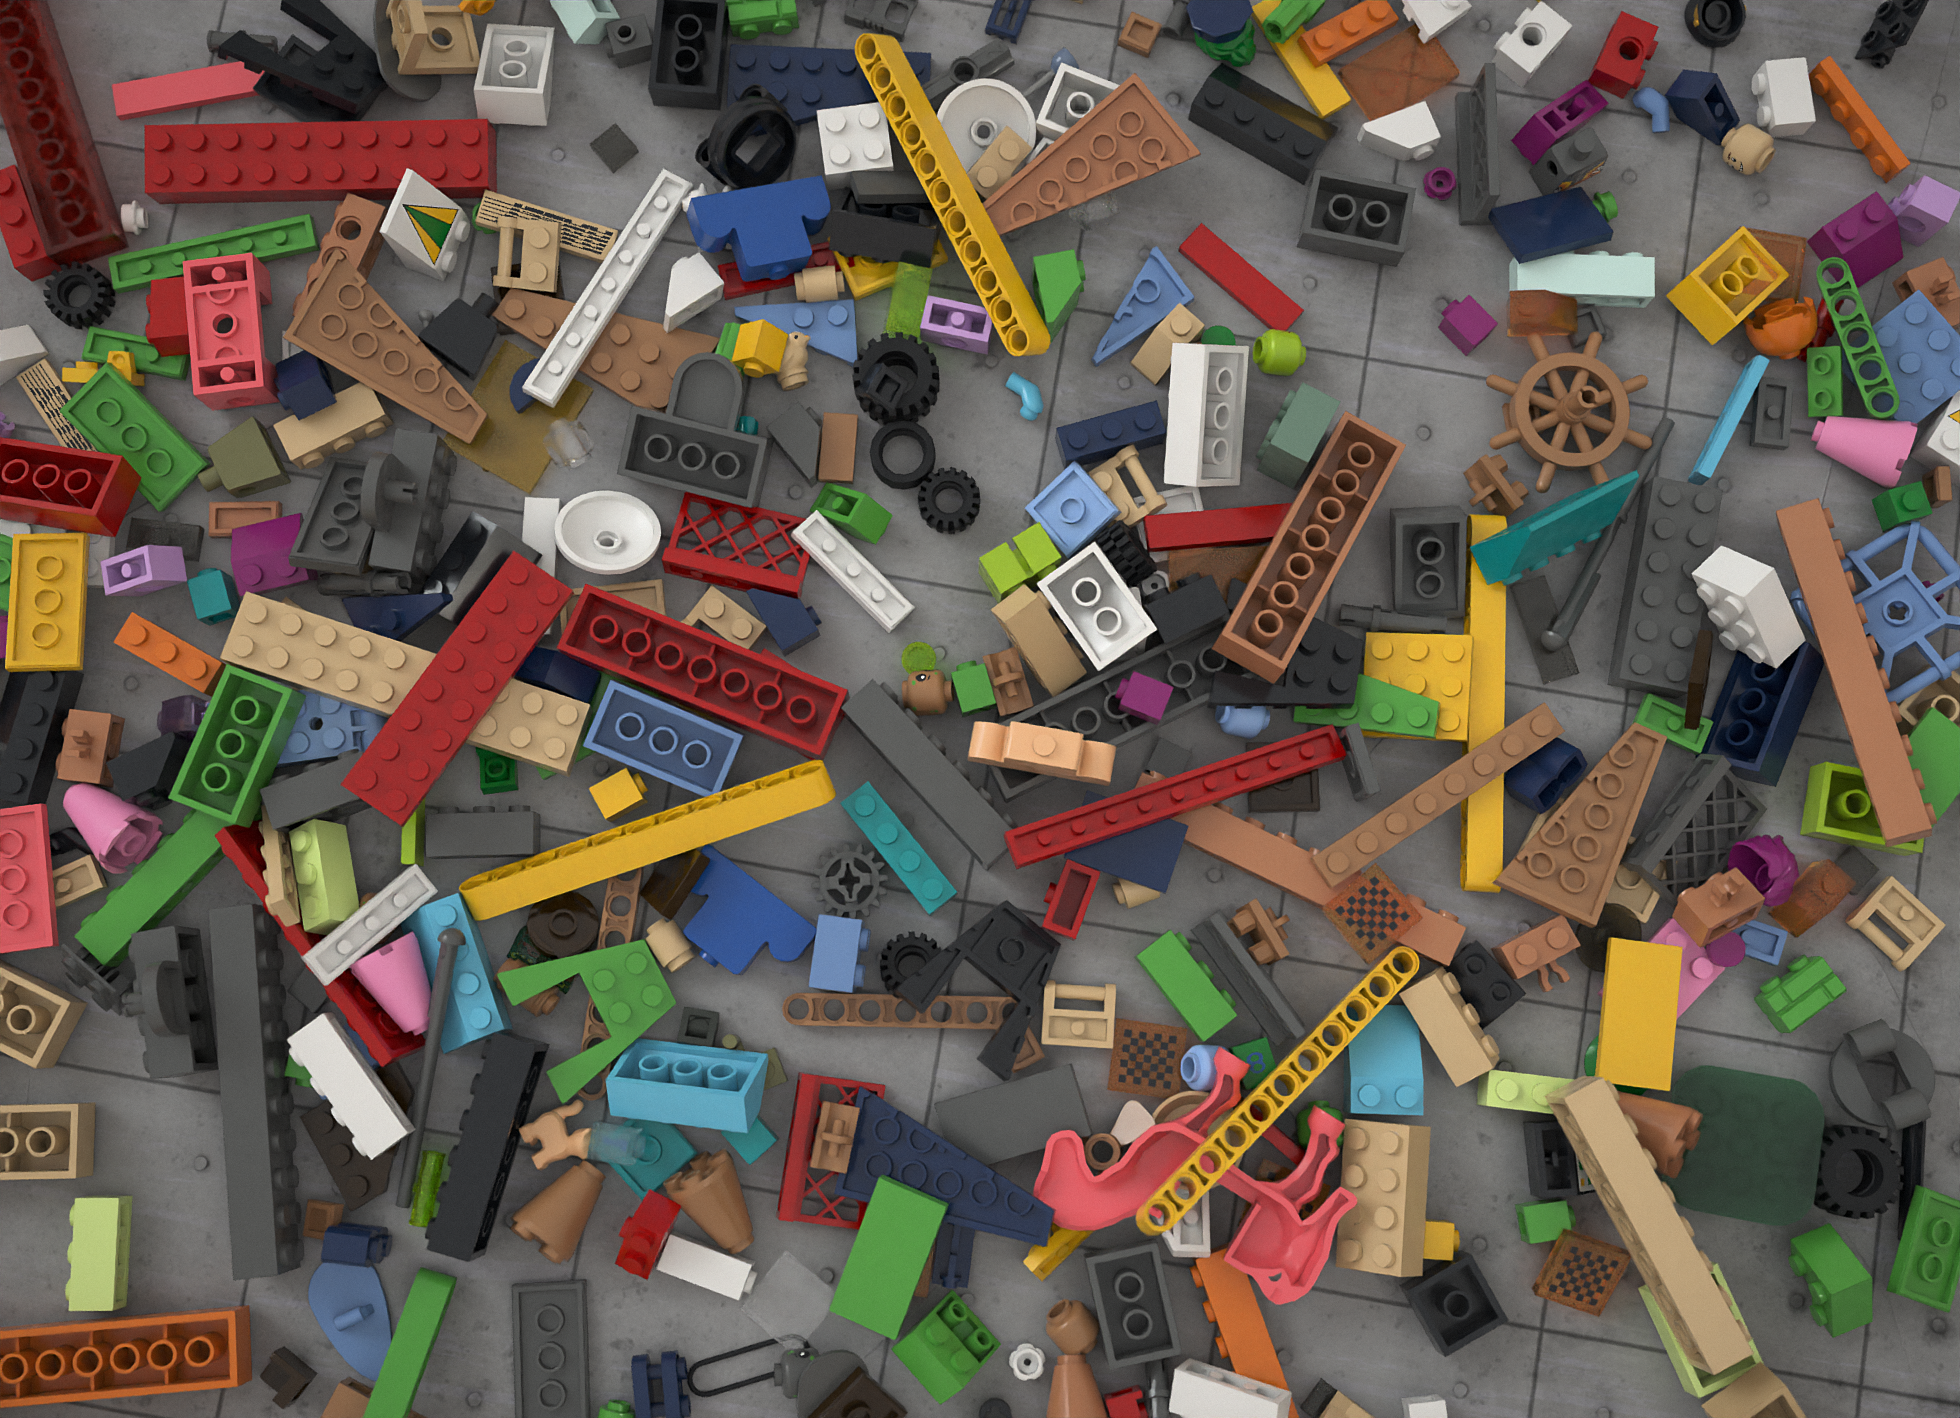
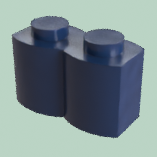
(1545, 774)
(355, 1244)

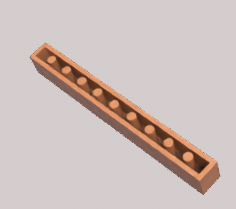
(1854, 675)
(1289, 868)

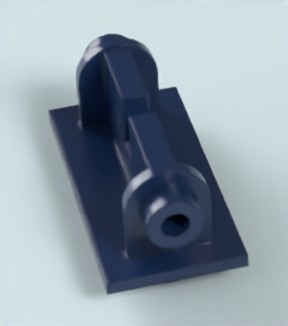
(953, 1256)

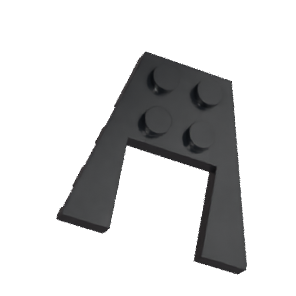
(339, 74)
(1318, 675)
(1010, 954)

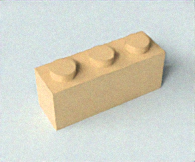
(335, 428)
(1040, 639)
(1450, 1025)

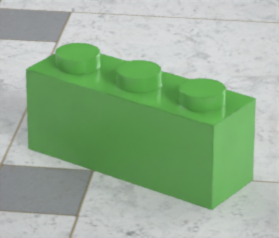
(1187, 985)

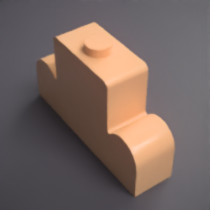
(1042, 751)

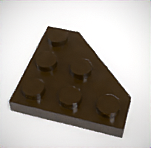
(354, 1174)

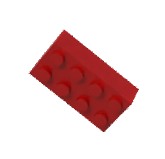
(65, 487)

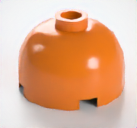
(1782, 327)

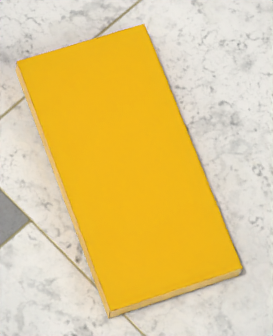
(47, 602)
(1639, 1013)

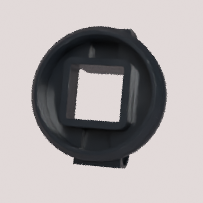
(734, 126)

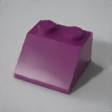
(1863, 237)
(262, 556)

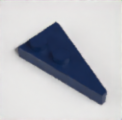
(394, 614)

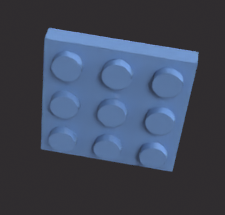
(1920, 356)

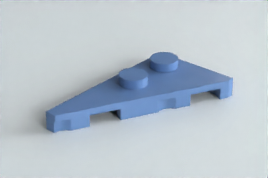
(1149, 301)
(826, 322)

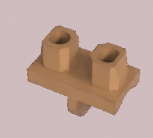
(1493, 488)
(1008, 682)
(1264, 931)
(834, 1137)

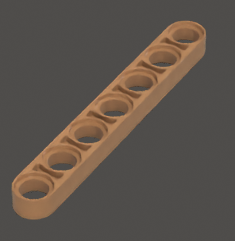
(609, 924)
(888, 1018)

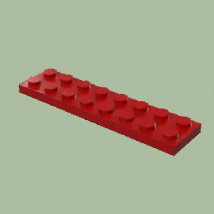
(457, 689)
(363, 1013)

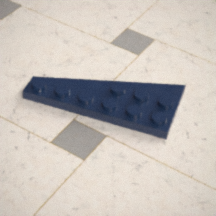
(808, 77)
(910, 1153)

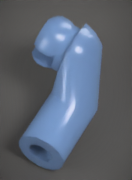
(1656, 105)

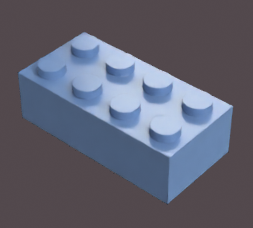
(663, 739)

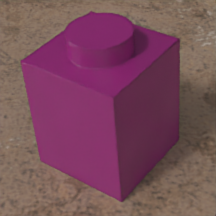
(1466, 324)
(1143, 697)

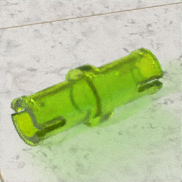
(426, 1188)

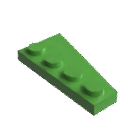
(1379, 709)

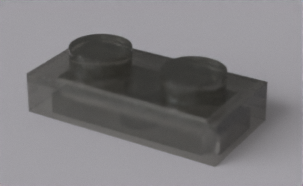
(163, 533)

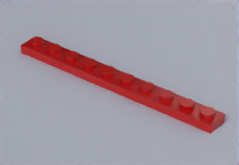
(1173, 796)

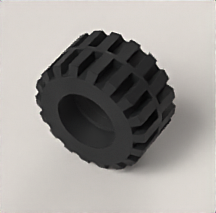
(903, 353)
(1878, 1178)

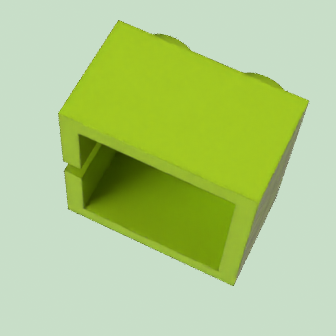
(1027, 564)

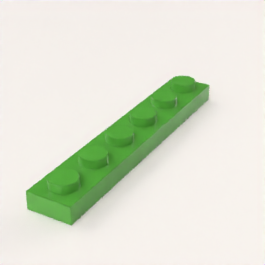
(265, 241)

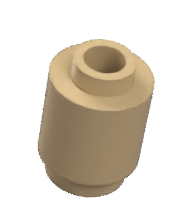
(819, 284)
(1132, 893)
(669, 945)

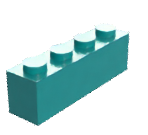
(899, 848)

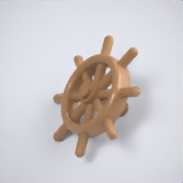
(1569, 411)

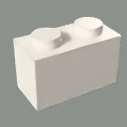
(1784, 97)

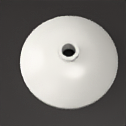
(986, 104)
(607, 532)

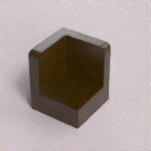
(287, 1376)

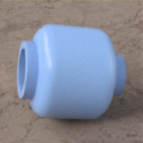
(1242, 722)
(1199, 1068)

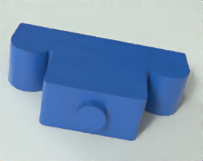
(762, 225)
(743, 919)

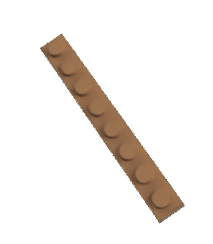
(1437, 795)

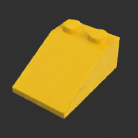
(1712, 291)

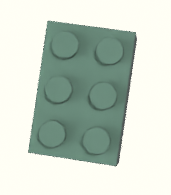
(1295, 434)

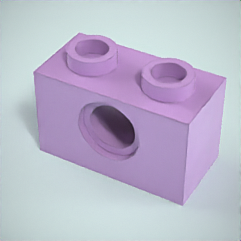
(1923, 209)
(956, 325)
(143, 571)

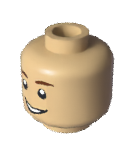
(1748, 149)

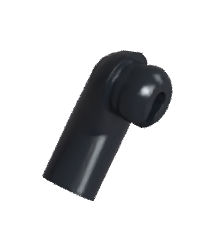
(68, 840)

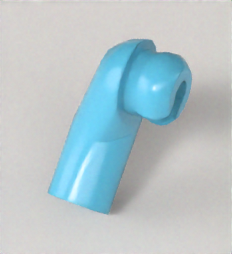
(1030, 396)

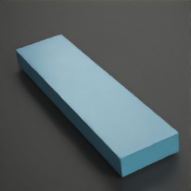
(1728, 420)

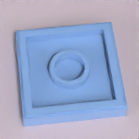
(1073, 510)

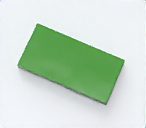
(125, 423)
(888, 1257)

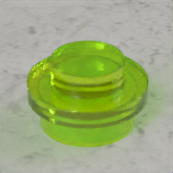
(918, 657)

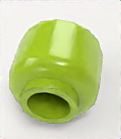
(1278, 352)

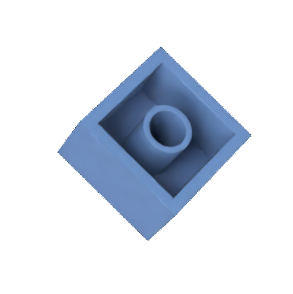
(838, 954)

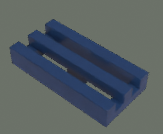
(1003, 31)

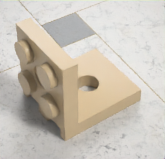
(418, 51)

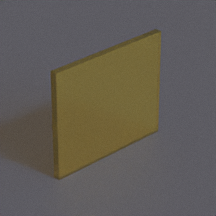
(511, 442)

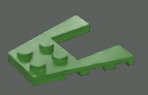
(624, 989)

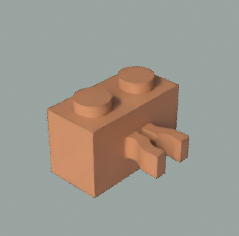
(1937, 284)
(87, 746)
(1717, 906)
(1538, 948)

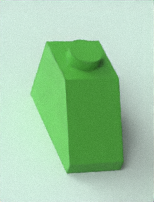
(852, 512)

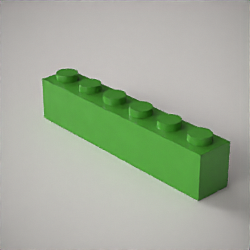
(155, 887)

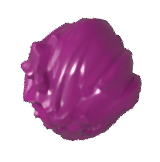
(1767, 866)

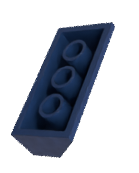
(1762, 713)

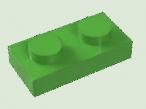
(1669, 721)

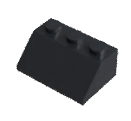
(885, 231)
(472, 564)

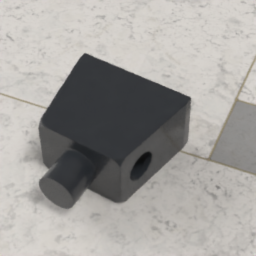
(463, 334)

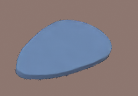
(353, 1314)

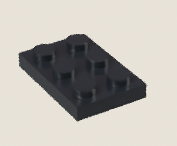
(299, 100)

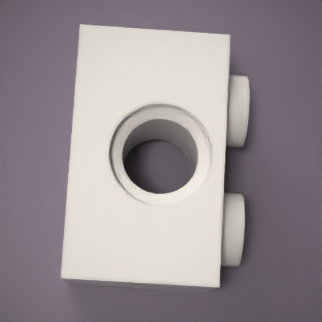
(1540, 26)

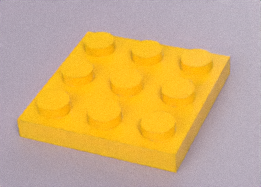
(1429, 666)

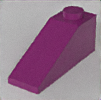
(1558, 120)

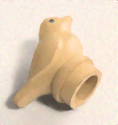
(795, 356)

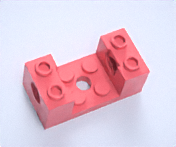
(230, 366)

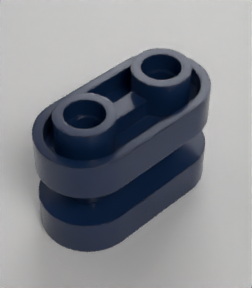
(672, 1372)

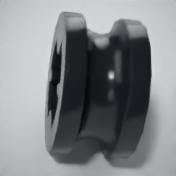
(993, 1402)

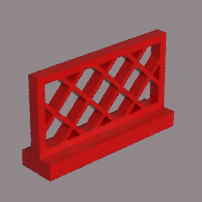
(726, 571)
(799, 1155)

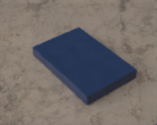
(1550, 225)
(1138, 856)

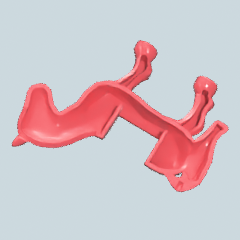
(1271, 1232)

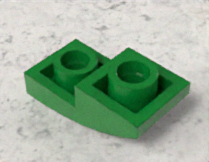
(497, 772)

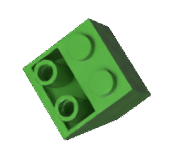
(946, 1347)

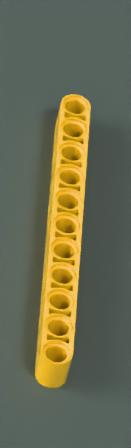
(952, 195)
(1486, 620)
(648, 840)
(1267, 1098)

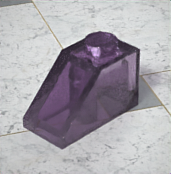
(182, 715)

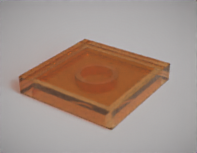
(1789, 253)

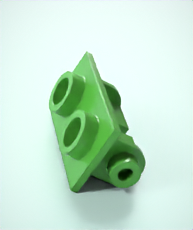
(1825, 381)

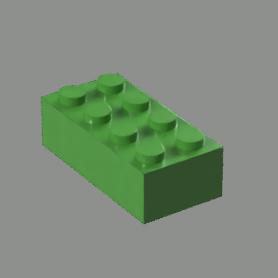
(237, 746)

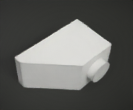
(1402, 134)
(691, 290)
(18, 351)

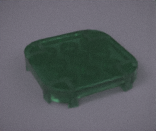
(1754, 1146)

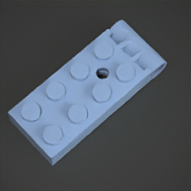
(341, 731)

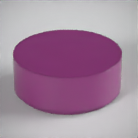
(1726, 950)

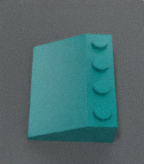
(1552, 530)

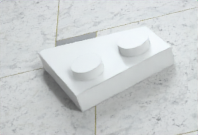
(1192, 1232)

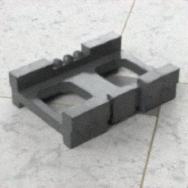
(877, 20)

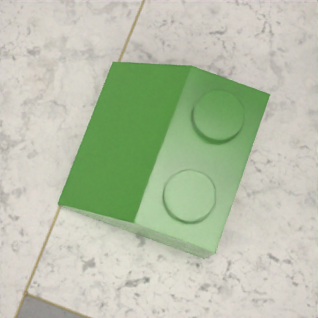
(1056, 287)

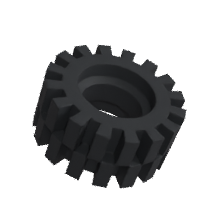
(66, 282)
(949, 480)
(1127, 553)
(900, 949)

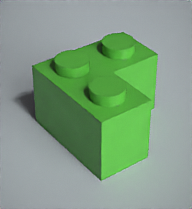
(1835, 1279)

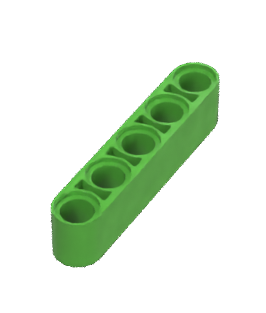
(1854, 322)
(411, 1345)

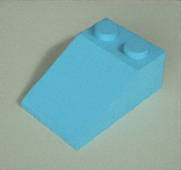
(1384, 1065)

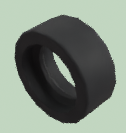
(893, 430)

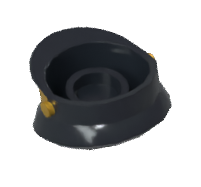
(1715, 21)

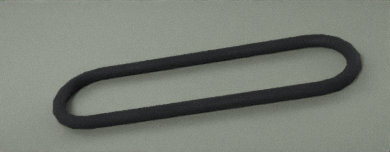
(727, 1355)

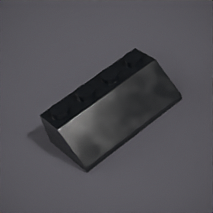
(1261, 123)
(32, 731)

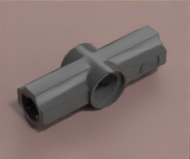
(983, 63)

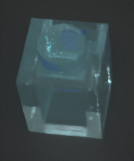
(616, 1143)

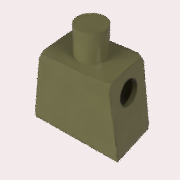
(244, 462)

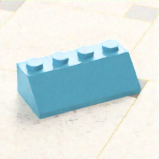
(474, 1000)
(688, 1085)

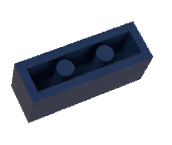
(1109, 433)

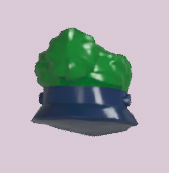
(1224, 29)

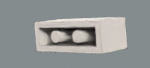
(1216, 1393)

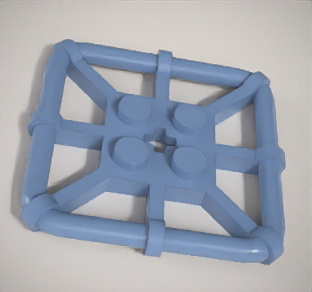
(1904, 591)

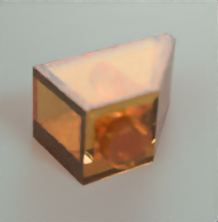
(1541, 312)
(1813, 897)

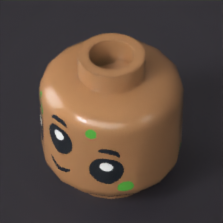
(927, 692)

